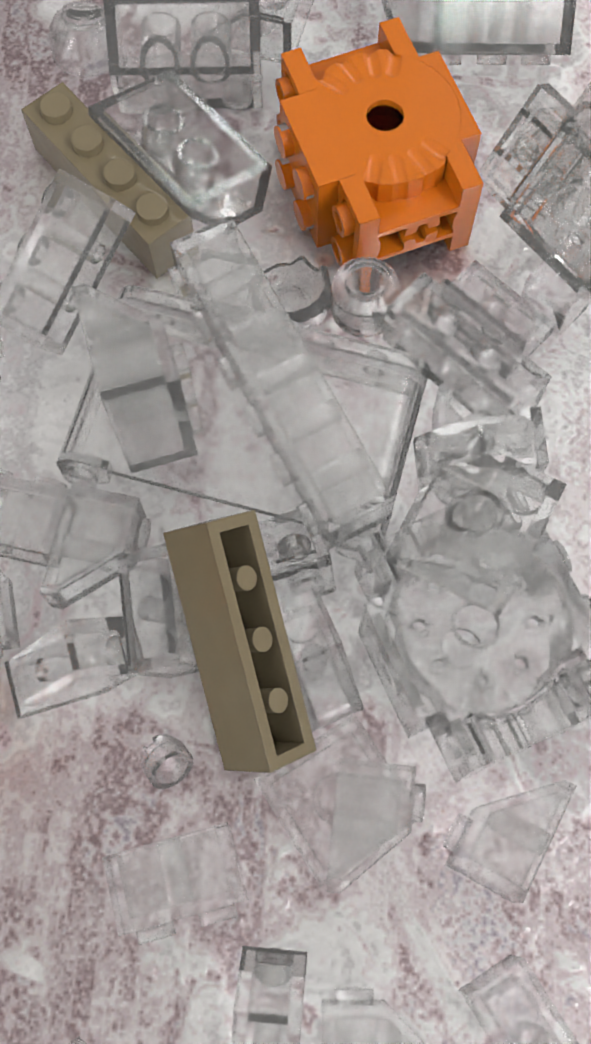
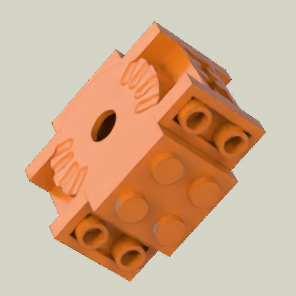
(377, 148)

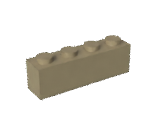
(80, 147)
(240, 643)

